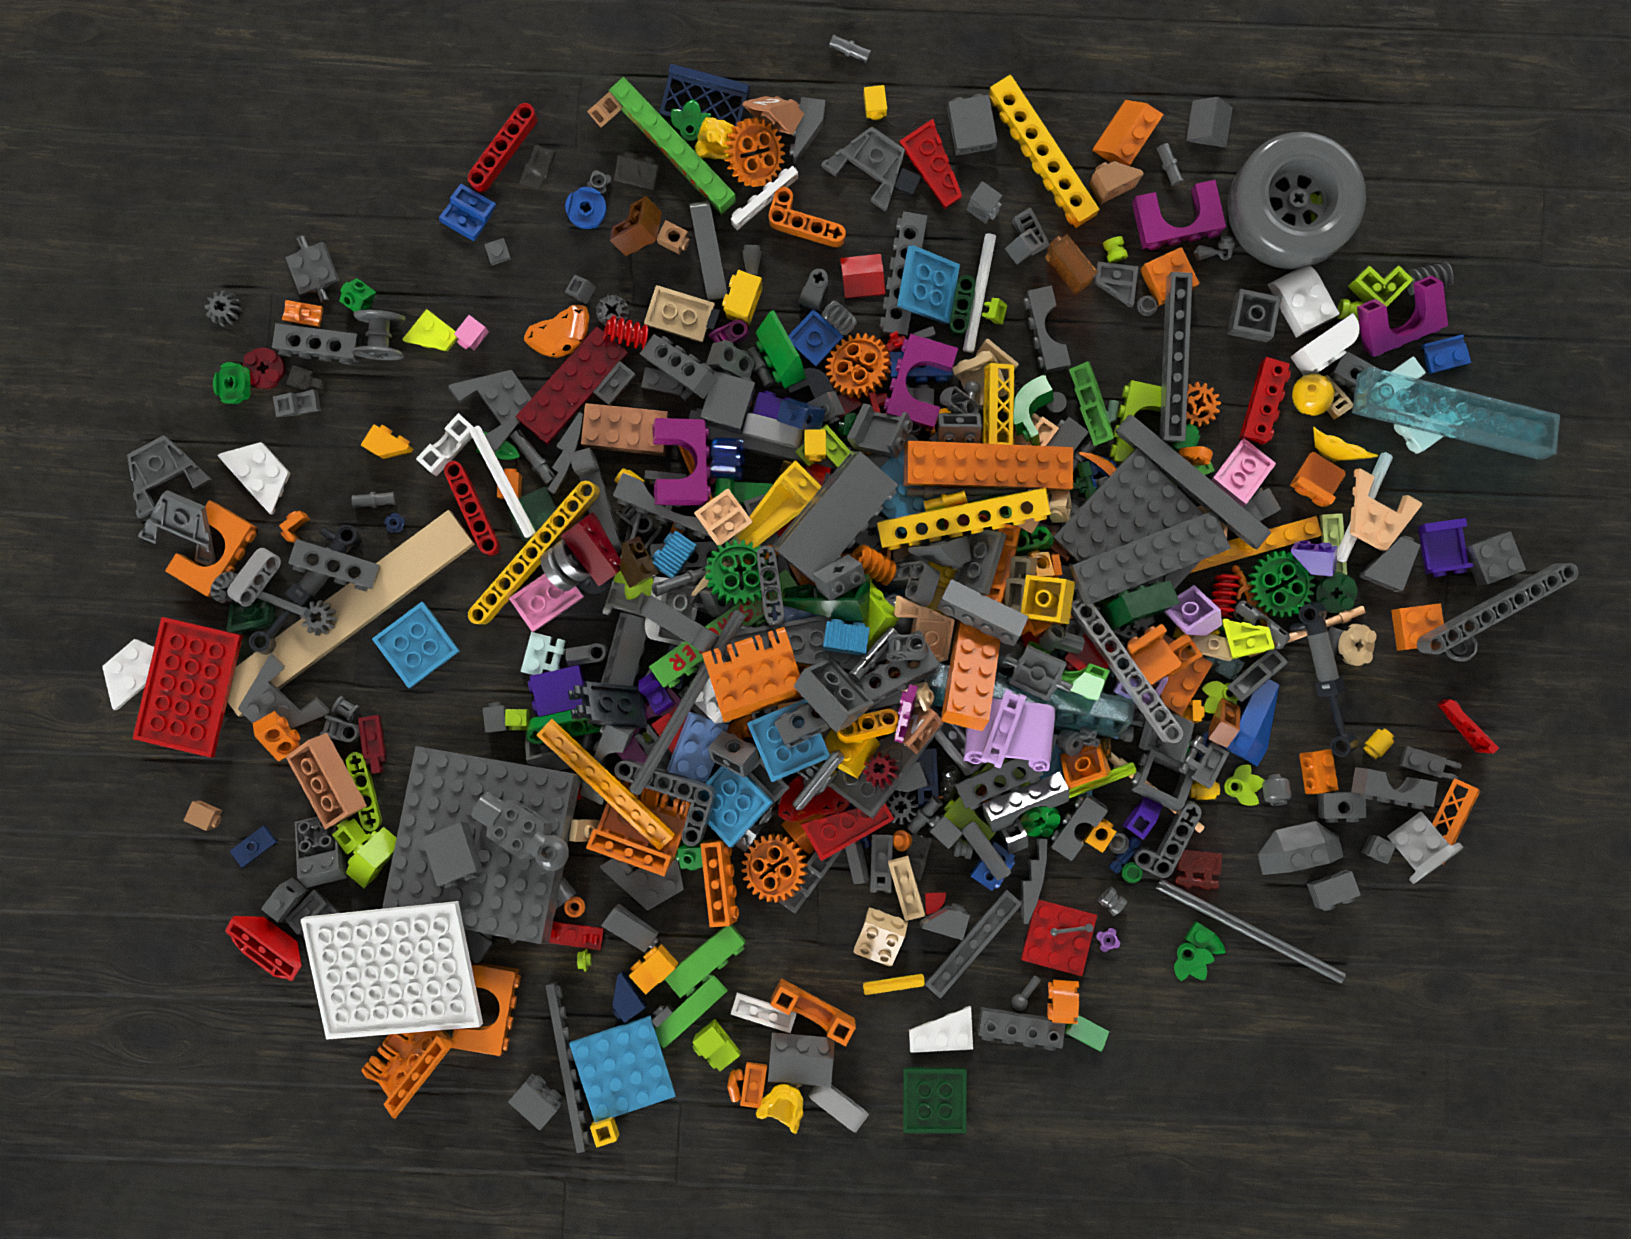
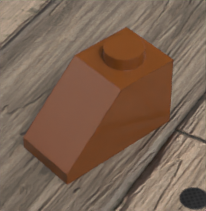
(1224, 723)

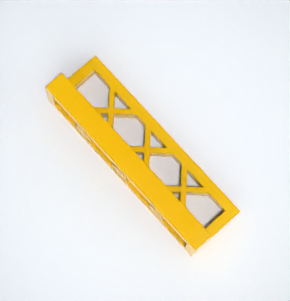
(991, 402)

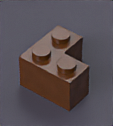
(639, 228)

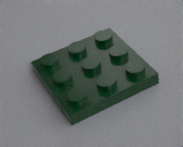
(934, 1100)

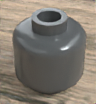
(1276, 790)

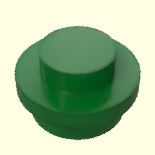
(1131, 872)

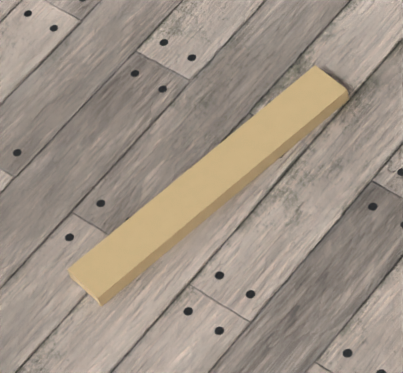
(397, 577)

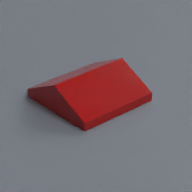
(862, 276)

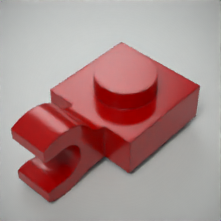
(895, 343)

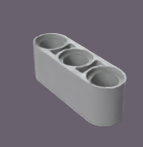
(772, 431)
(254, 577)
(839, 1106)

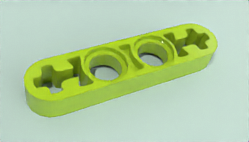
(367, 790)

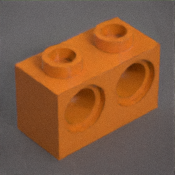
(276, 735)

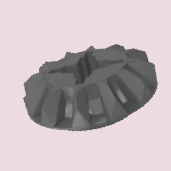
(612, 301)
(220, 582)

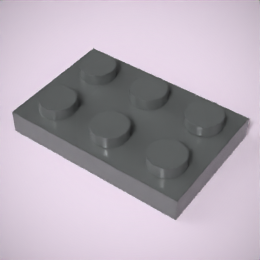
(985, 554)

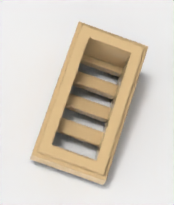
(1342, 398)

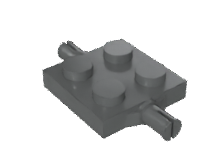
(312, 269)
(1038, 673)

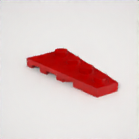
(929, 158)
(842, 829)

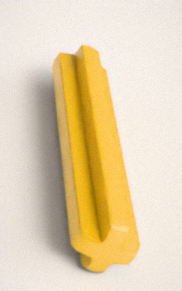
(893, 984)

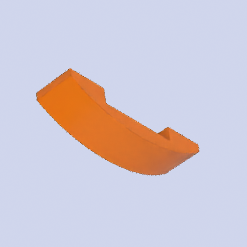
(1003, 568)

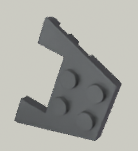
(875, 156)
(502, 395)
(157, 464)
(183, 519)
(266, 698)
(645, 886)

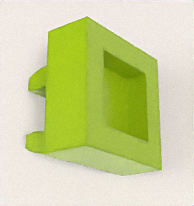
(996, 312)

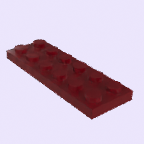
(571, 386)

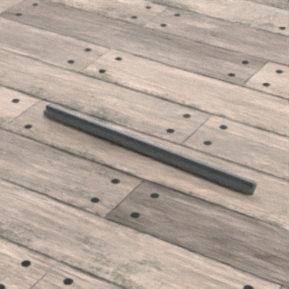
(684, 706)
(1251, 931)

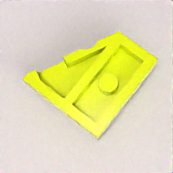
(431, 333)
(1247, 639)

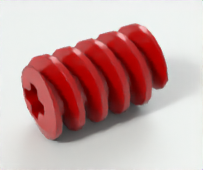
(626, 331)
(1224, 593)

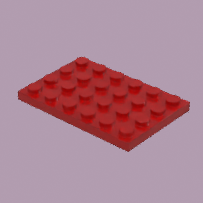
(187, 687)

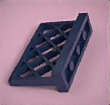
(706, 81)

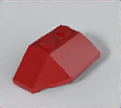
(266, 945)

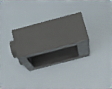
(1182, 789)

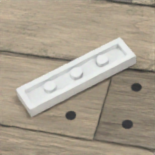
(757, 203)

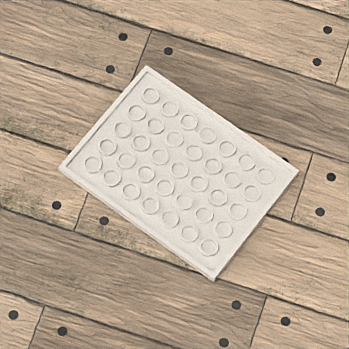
(392, 970)

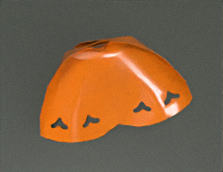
(559, 332)

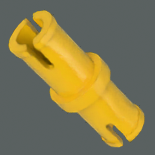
(946, 501)

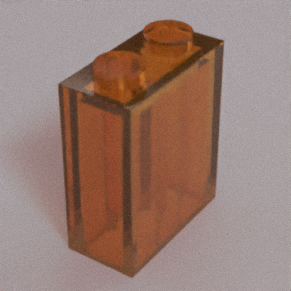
(1070, 264)

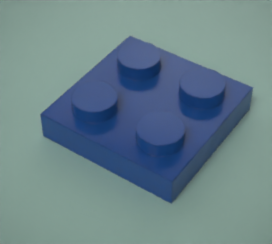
(815, 338)

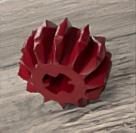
(888, 767)

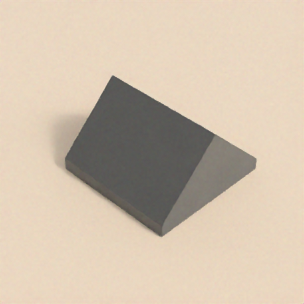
(1209, 122)

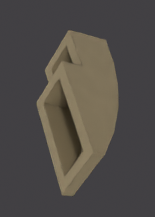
(1015, 584)

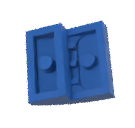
(467, 212)

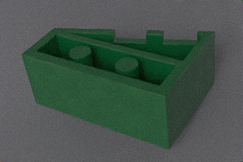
(1139, 604)

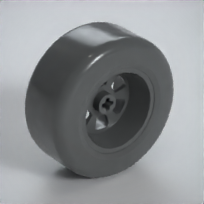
(1327, 169)

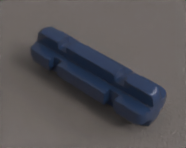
(1123, 858)

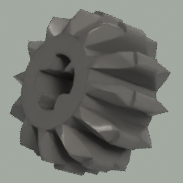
(216, 305)
(839, 317)
(326, 622)
(905, 811)

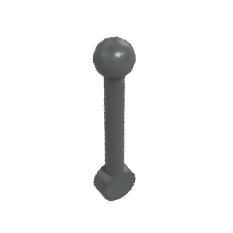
(1088, 927)

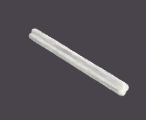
(979, 293)
(1379, 472)
(502, 481)

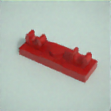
(576, 935)

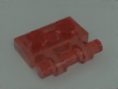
(1201, 862)

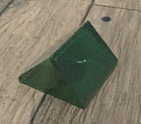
(250, 618)

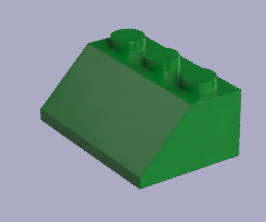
(779, 351)

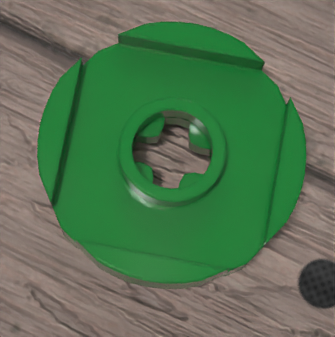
(241, 386)
(1043, 827)

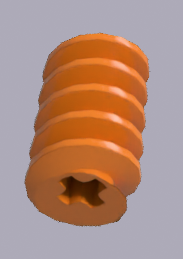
(875, 564)

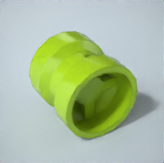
(1115, 250)
(1347, 308)

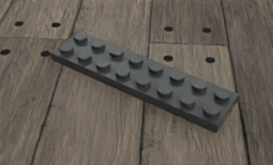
(1149, 557)

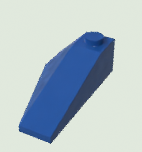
(1255, 724)

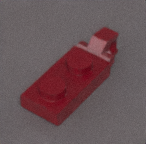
(372, 742)

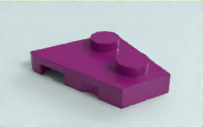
(905, 712)

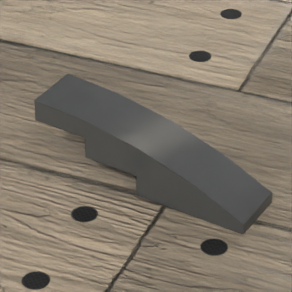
(569, 443)
(816, 870)
(1031, 887)

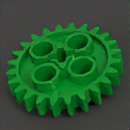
(719, 574)
(1289, 601)

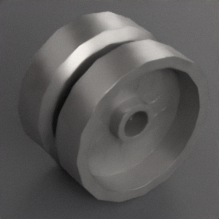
(563, 567)

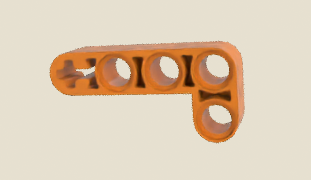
(808, 221)

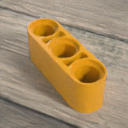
(874, 718)

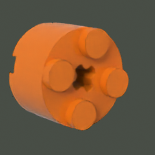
(1064, 1001)

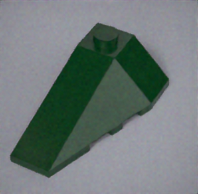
(847, 607)

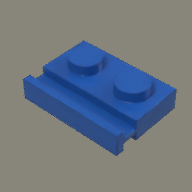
(1446, 354)

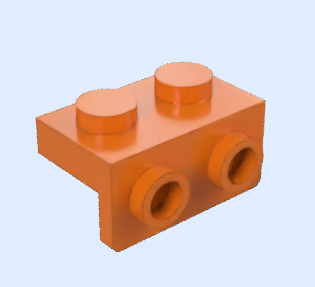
(1318, 771)

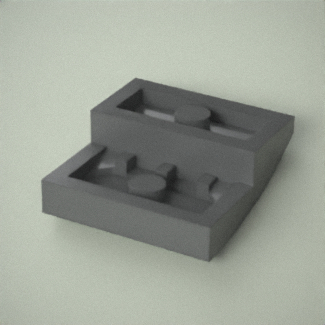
(312, 905)

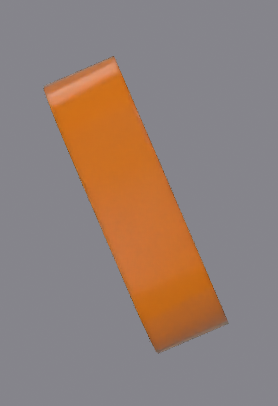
(1196, 455)

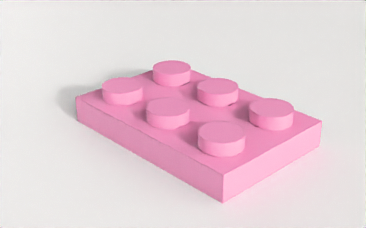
(1243, 472)
(543, 602)

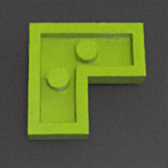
(835, 449)

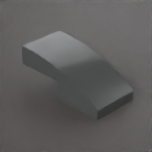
(297, 404)

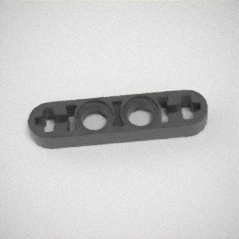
(768, 586)

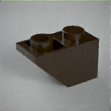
(636, 563)

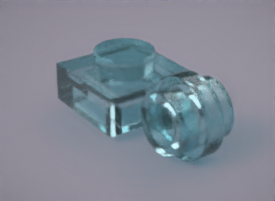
(1227, 668)

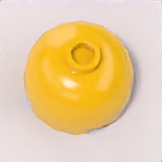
(1313, 394)

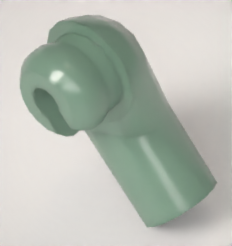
(1112, 410)

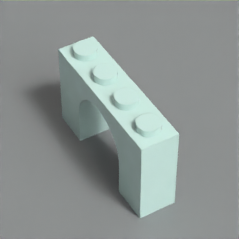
(1416, 439)

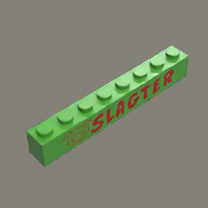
(673, 146)
(686, 657)

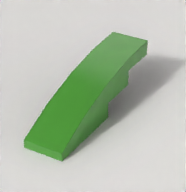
(1091, 403)
(690, 1010)

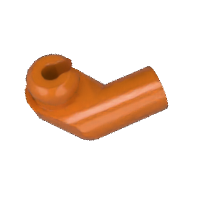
(734, 1076)

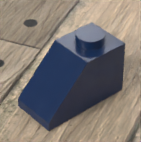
(626, 1000)

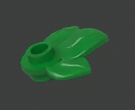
(689, 117)
(1193, 964)

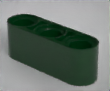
(966, 297)

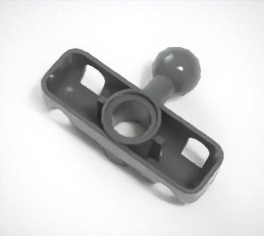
(960, 401)
(1251, 616)

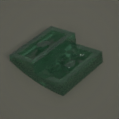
(538, 508)

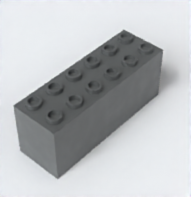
(835, 515)

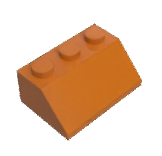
(1127, 132)

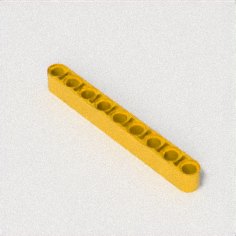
(524, 555)

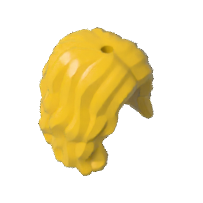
(712, 138)
(783, 1104)

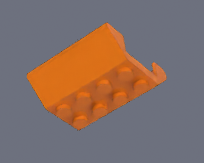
(754, 677)
(623, 842)
(410, 1063)

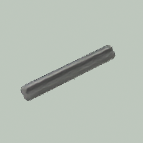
(818, 780)

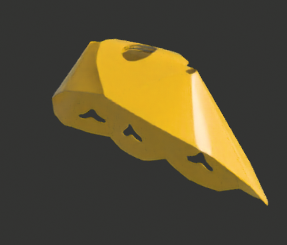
(1338, 449)

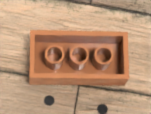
(621, 429)
(326, 781)

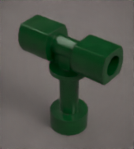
(1084, 482)

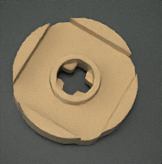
(1363, 652)

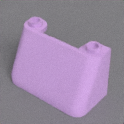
(1030, 739)

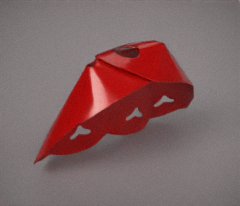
(814, 806)

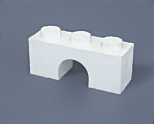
(455, 438)

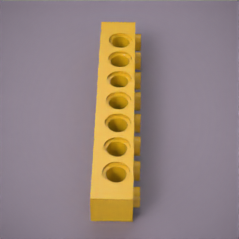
(1009, 90)
(890, 538)

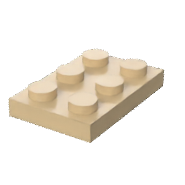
(679, 314)

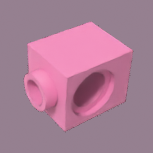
(470, 333)

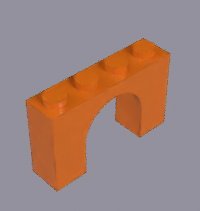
(236, 534)
(835, 1022)
(491, 1038)

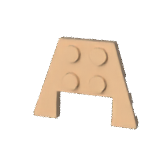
(1374, 521)
(934, 625)

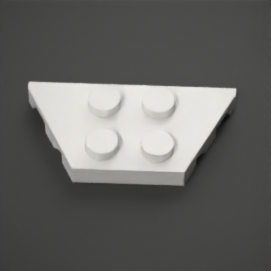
(258, 472)
(127, 672)

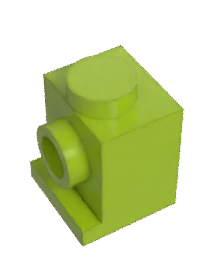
(517, 718)
(350, 835)

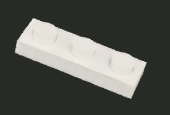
(762, 1013)

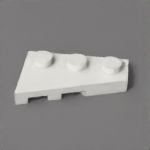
(944, 1034)

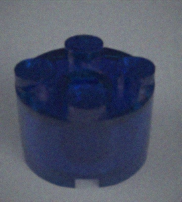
(727, 458)

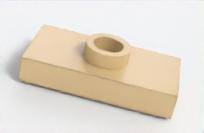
(1212, 646)
(582, 829)

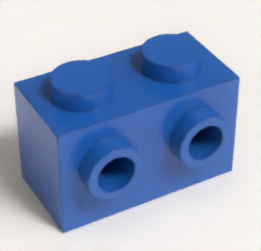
(983, 874)

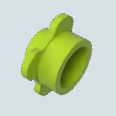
(584, 960)

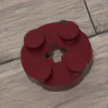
(271, 377)

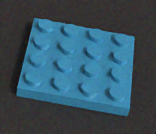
(622, 1069)

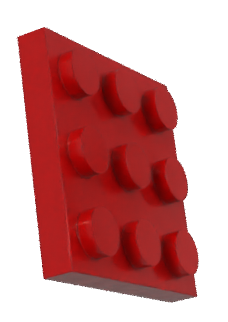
(1061, 952)

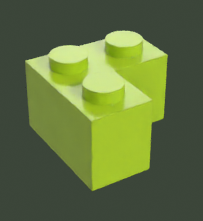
(1372, 286)
(371, 857)
(715, 1046)

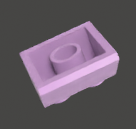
(1195, 613)

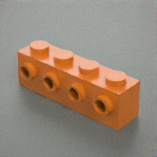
(719, 883)

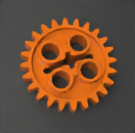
(750, 132)
(849, 381)
(784, 884)

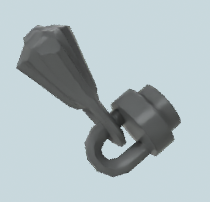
(1226, 242)

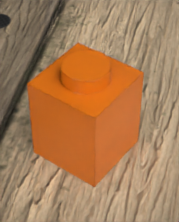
(515, 480)

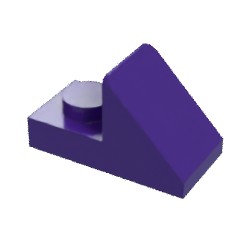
(655, 693)

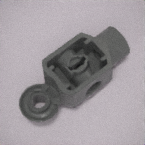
(520, 831)

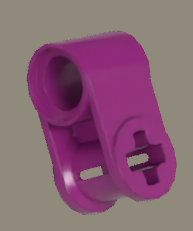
(727, 332)

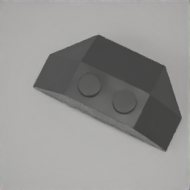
(1299, 848)

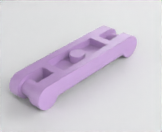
(1003, 728)

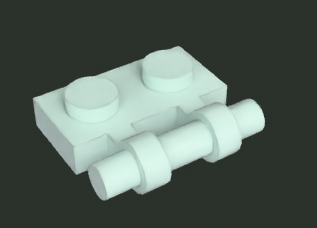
(537, 653)

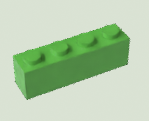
(705, 959)

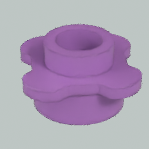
(1113, 943)

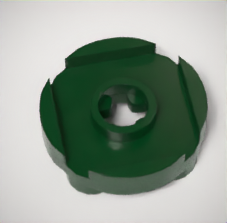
(1345, 598)

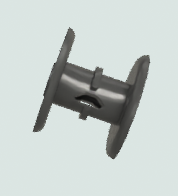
(378, 334)

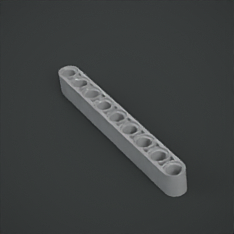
(1130, 670)

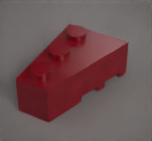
(593, 548)

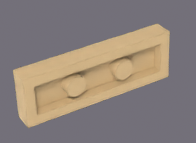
(906, 888)

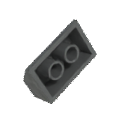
(833, 694)
(801, 1059)

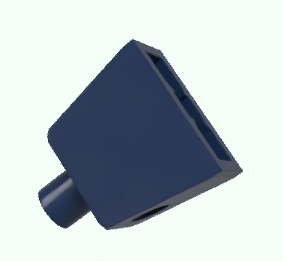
(796, 412)

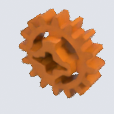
(1205, 406)

